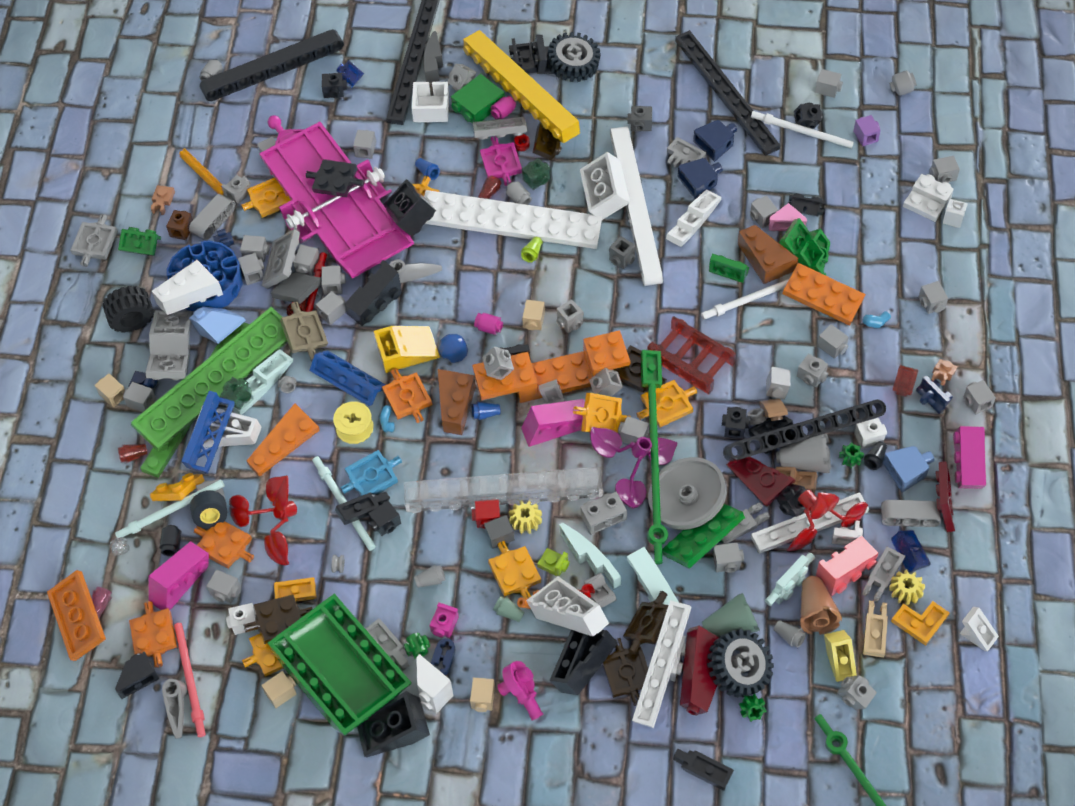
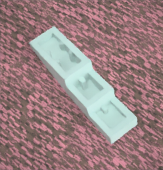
(265, 377)
(585, 551)
(650, 575)

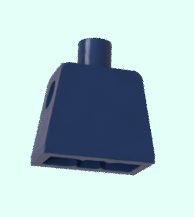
(715, 138)
(699, 176)

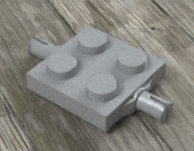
(94, 240)

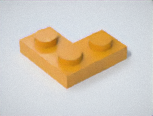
(177, 491)
(302, 589)
(921, 626)

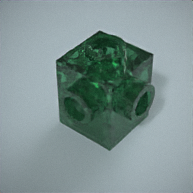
(536, 173)
(237, 391)

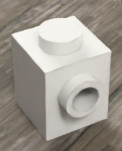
(870, 433)
(240, 615)

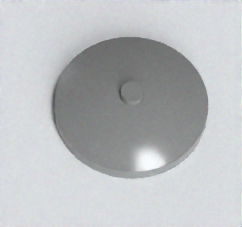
(690, 493)

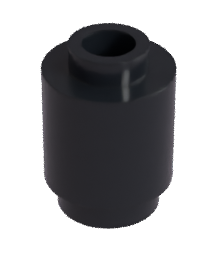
(170, 540)

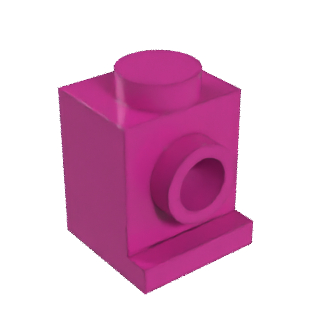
(445, 628)

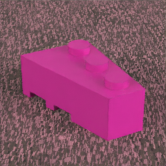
(551, 421)
(970, 457)
(177, 575)

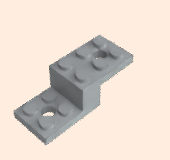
(169, 345)

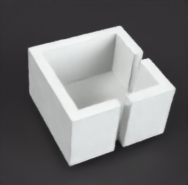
(427, 107)

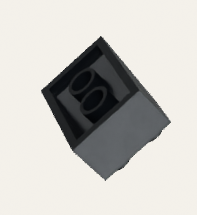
(409, 208)
(394, 725)

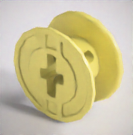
(353, 422)

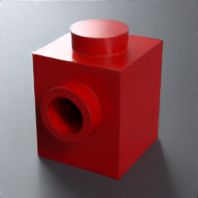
(485, 512)

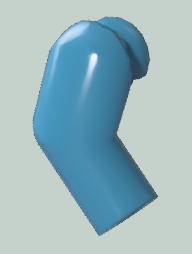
(876, 321)
(384, 419)

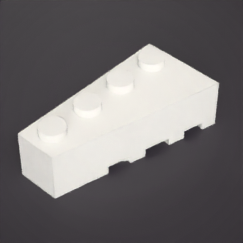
(567, 607)

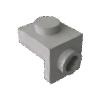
(551, 392)
(603, 594)

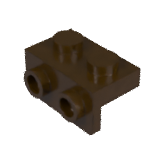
(545, 143)

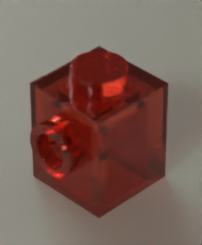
(905, 380)

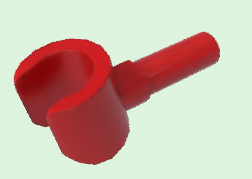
(587, 589)

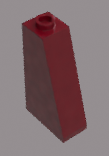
(697, 684)

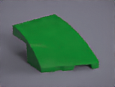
(808, 246)

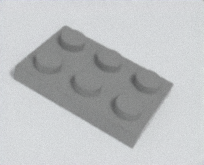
(499, 127)
(281, 258)

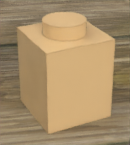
(533, 315)
(110, 390)
(279, 689)
(482, 694)

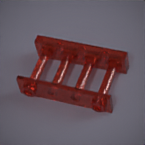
(689, 371)

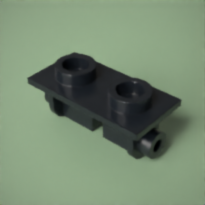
(812, 204)

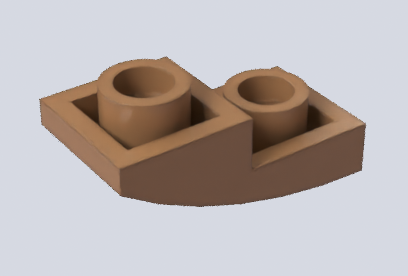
(773, 409)

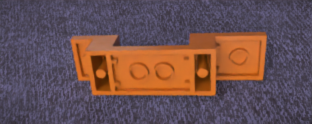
(570, 370)

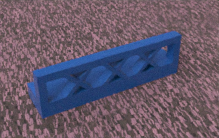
(346, 377)
(201, 430)

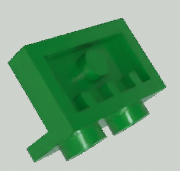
(138, 242)
(728, 268)

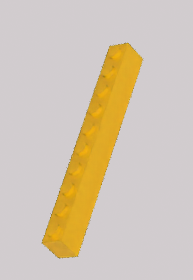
(521, 86)

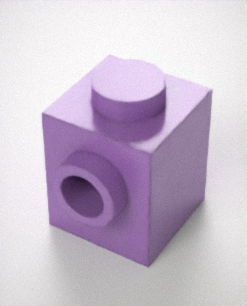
(867, 130)

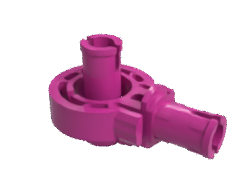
(520, 682)

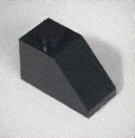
(135, 675)

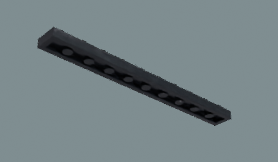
(412, 62)
(727, 93)

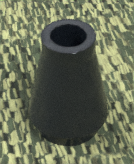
(875, 457)

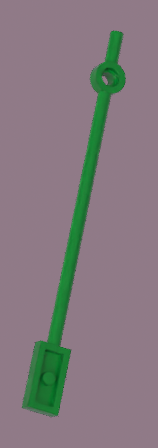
(652, 378)
(836, 736)

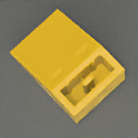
(405, 346)

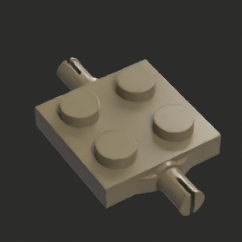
(303, 331)

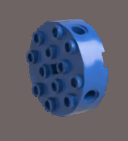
(219, 262)

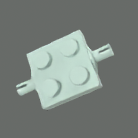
(793, 577)

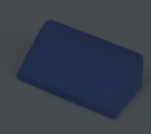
(909, 545)

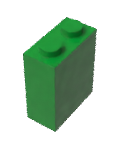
(476, 99)

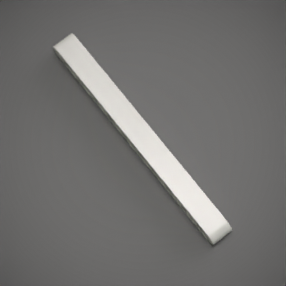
(637, 208)

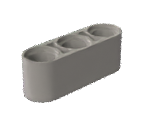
(212, 216)
(910, 513)

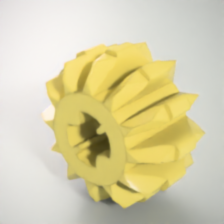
(531, 515)
(898, 587)

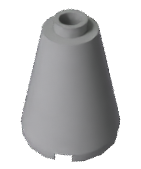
(807, 455)

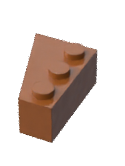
(765, 254)
(455, 399)

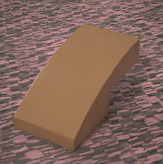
(802, 478)

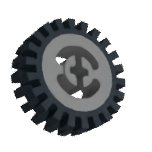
(574, 48)
(729, 667)

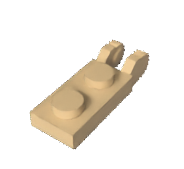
(875, 631)

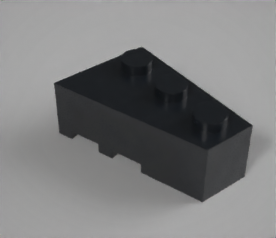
(375, 295)
(580, 660)

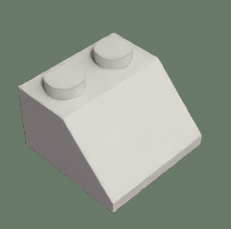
(433, 686)

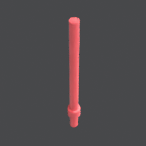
(197, 714)

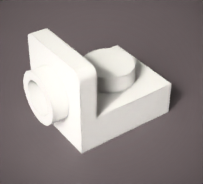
(844, 535)

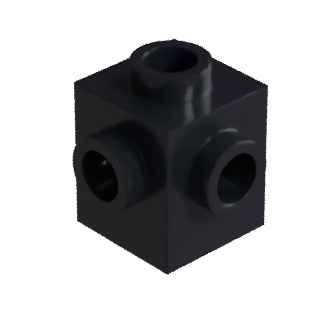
(333, 85)
(808, 115)
(735, 422)
(789, 500)

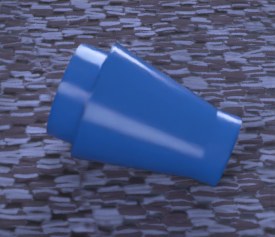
(427, 168)
(484, 410)

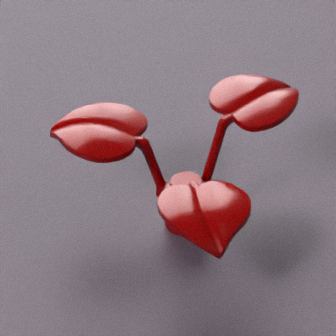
(277, 492)
(815, 508)

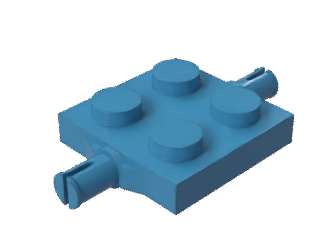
(371, 474)

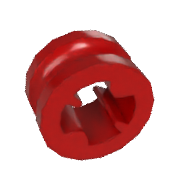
(523, 146)

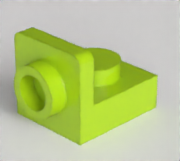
(553, 562)

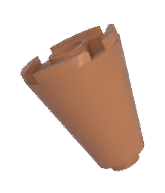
(818, 608)

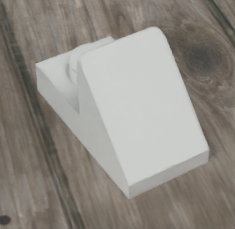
(954, 213)
(978, 629)

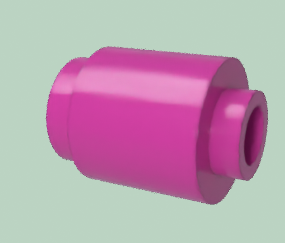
(503, 107)
(488, 323)

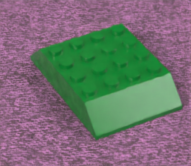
(338, 665)

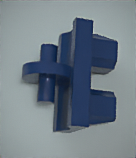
(933, 394)

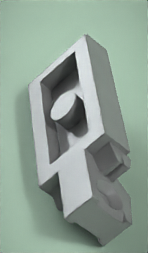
(388, 643)

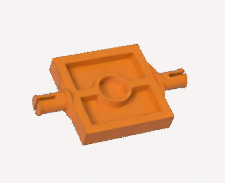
(407, 395)
(224, 543)
(153, 633)

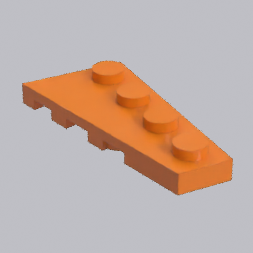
(283, 439)

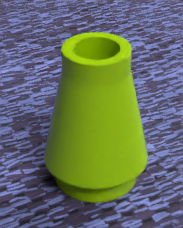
(531, 250)

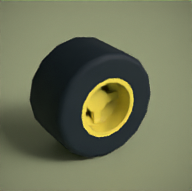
(208, 509)

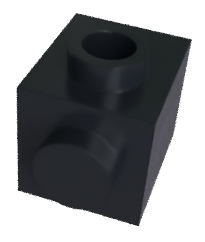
(384, 519)

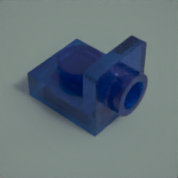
(350, 72)

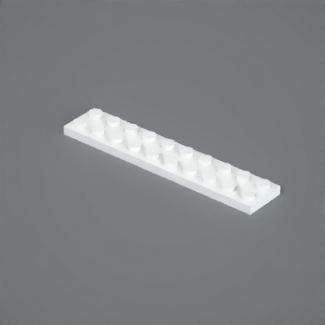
(514, 219)

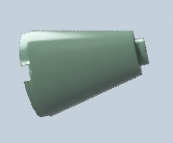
(731, 616)

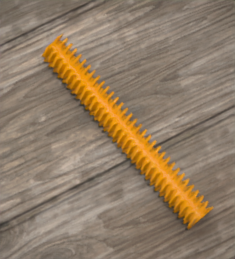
(201, 171)

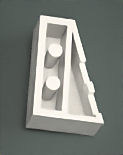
(185, 288)
(239, 430)

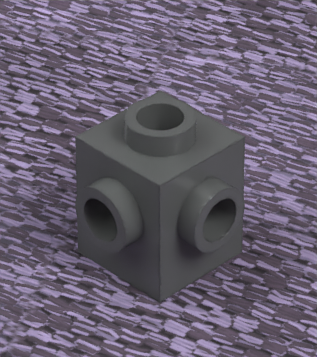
(640, 118)
(622, 252)

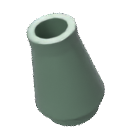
(506, 608)

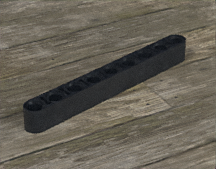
(271, 65)
(796, 430)

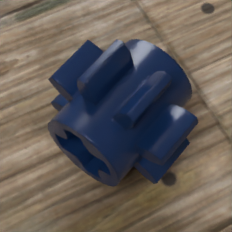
(223, 237)

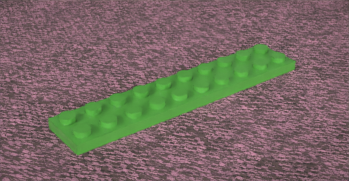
(235, 359)

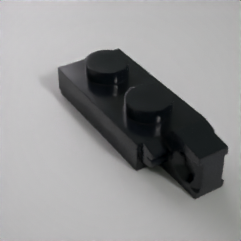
(360, 507)
(704, 768)

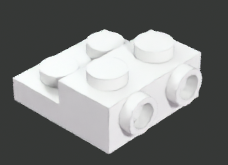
(928, 197)

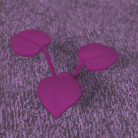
(606, 444)

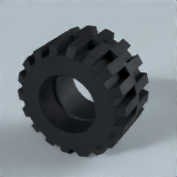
(128, 309)

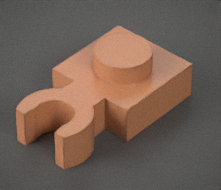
(162, 196)
(943, 371)

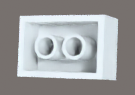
(604, 185)

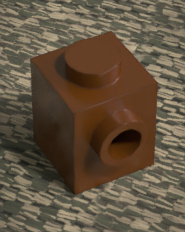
(179, 224)

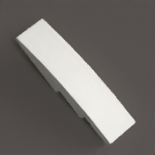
(693, 219)

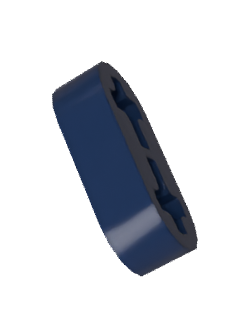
(447, 659)

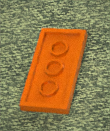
(823, 294)
(76, 615)

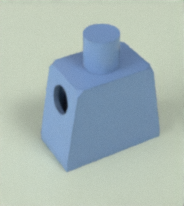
(907, 466)

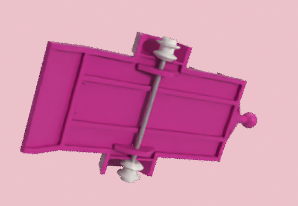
(351, 228)

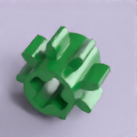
(851, 455)
(416, 645)
(752, 707)

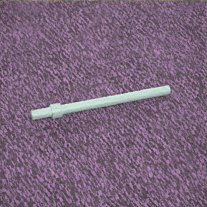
(325, 474)
(136, 526)

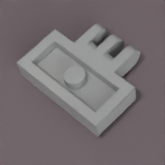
(683, 152)

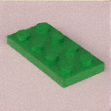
(694, 543)

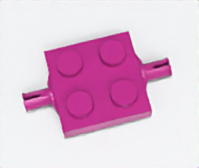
(501, 160)

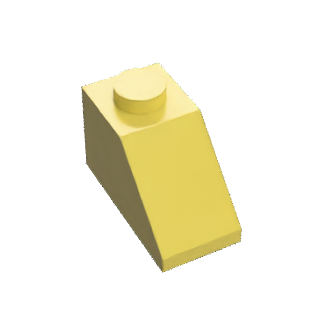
(840, 654)

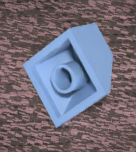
(215, 323)

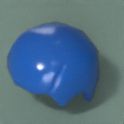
(453, 348)

